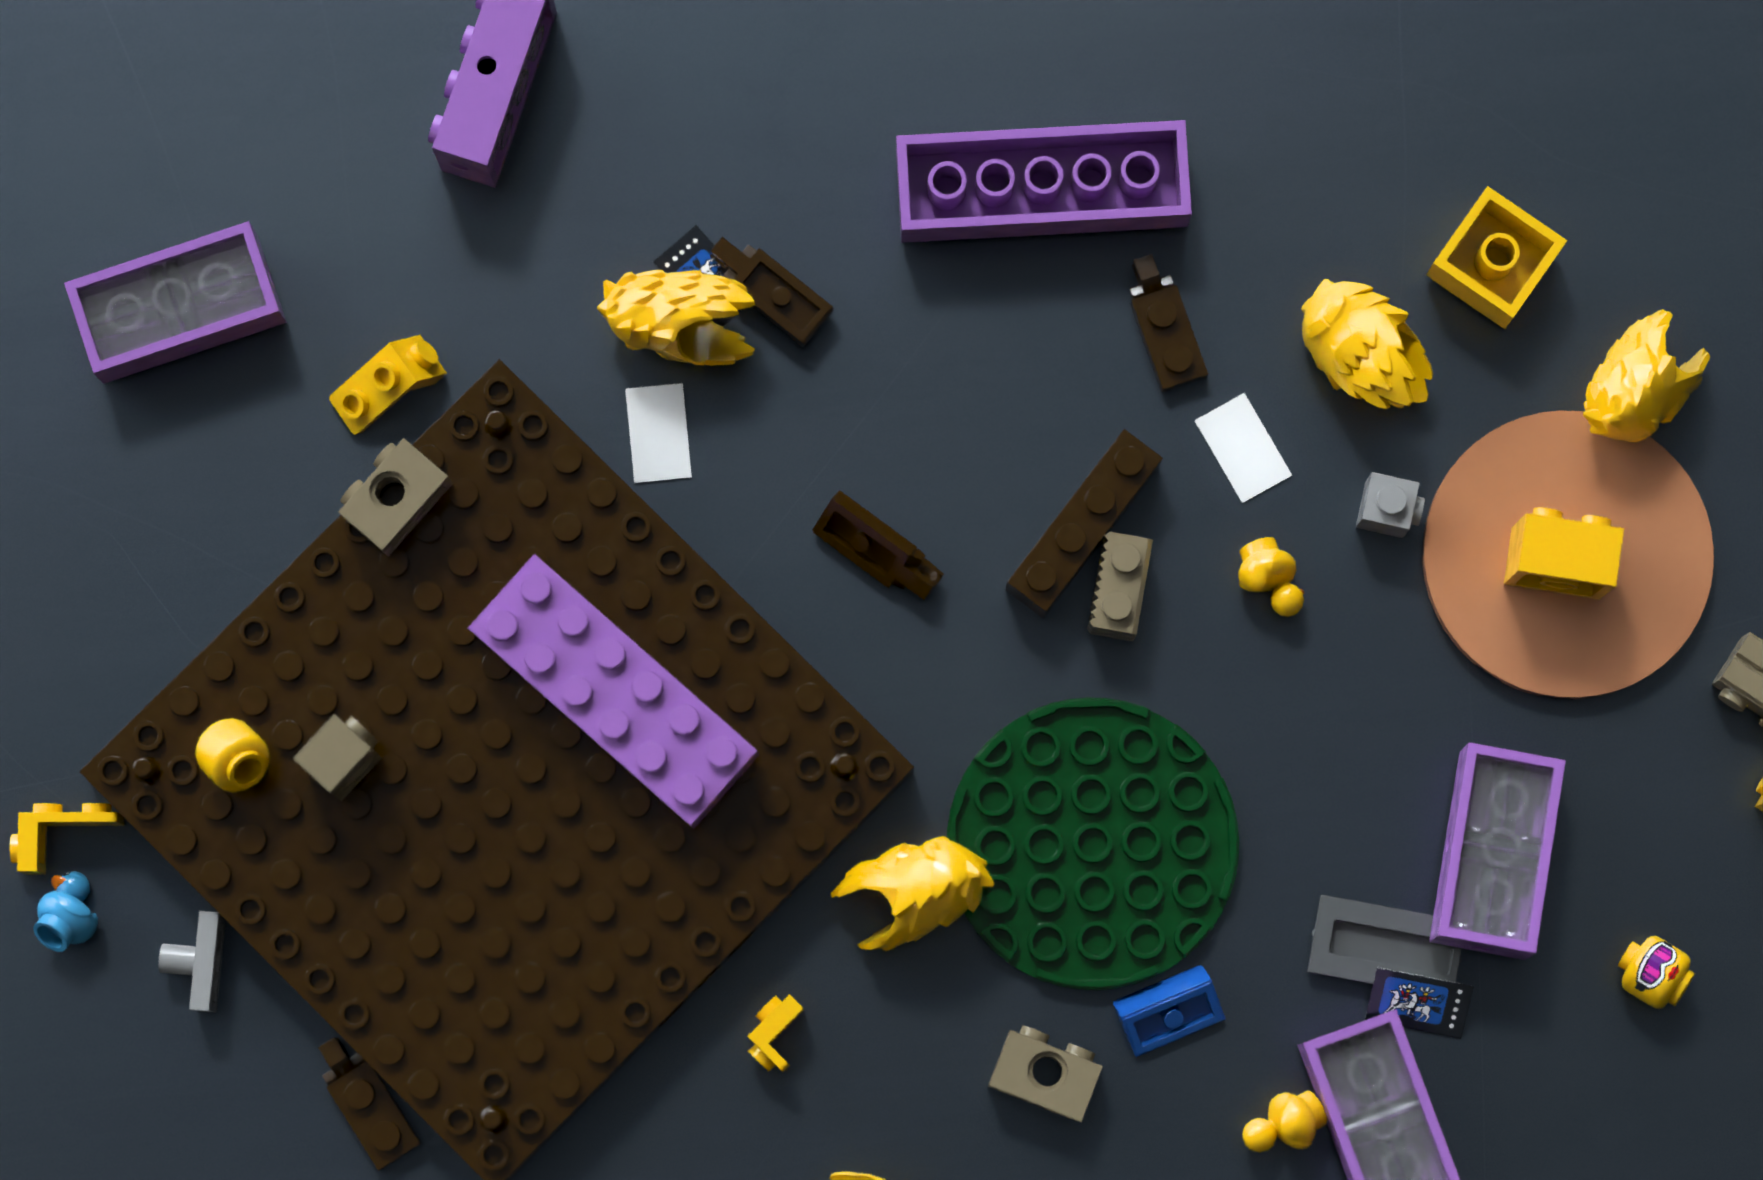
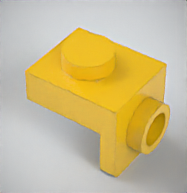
(774, 1020)

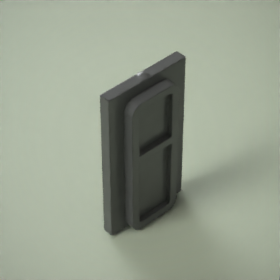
(1360, 936)

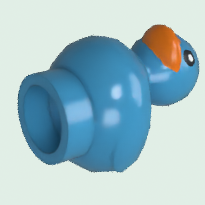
(64, 915)

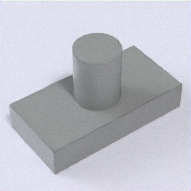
(199, 961)

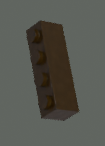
(1083, 523)

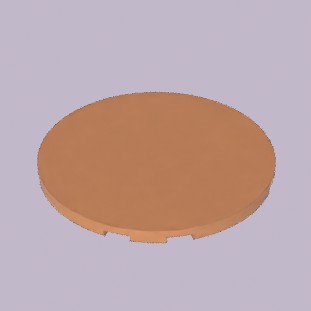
(1558, 640)

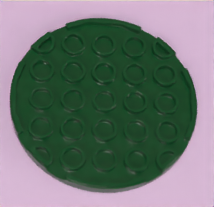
(1099, 842)

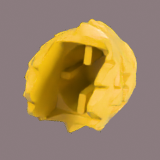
(675, 315)
(1365, 345)
(1640, 382)
(923, 885)

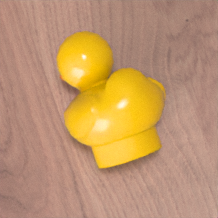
(1271, 569)
(1290, 1119)

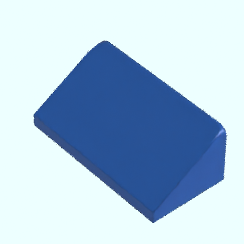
(1169, 1010)

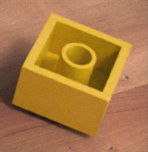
(1496, 257)
(1564, 554)

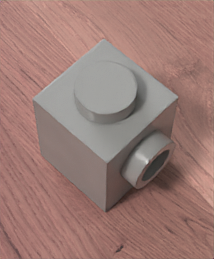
(1390, 505)

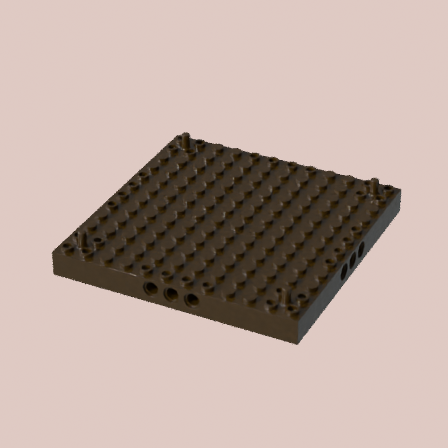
(498, 888)

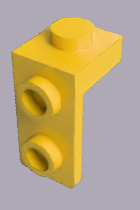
(385, 380)
(30, 843)

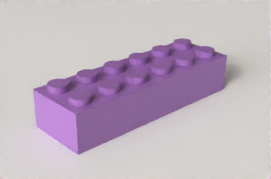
(1043, 181)
(614, 691)

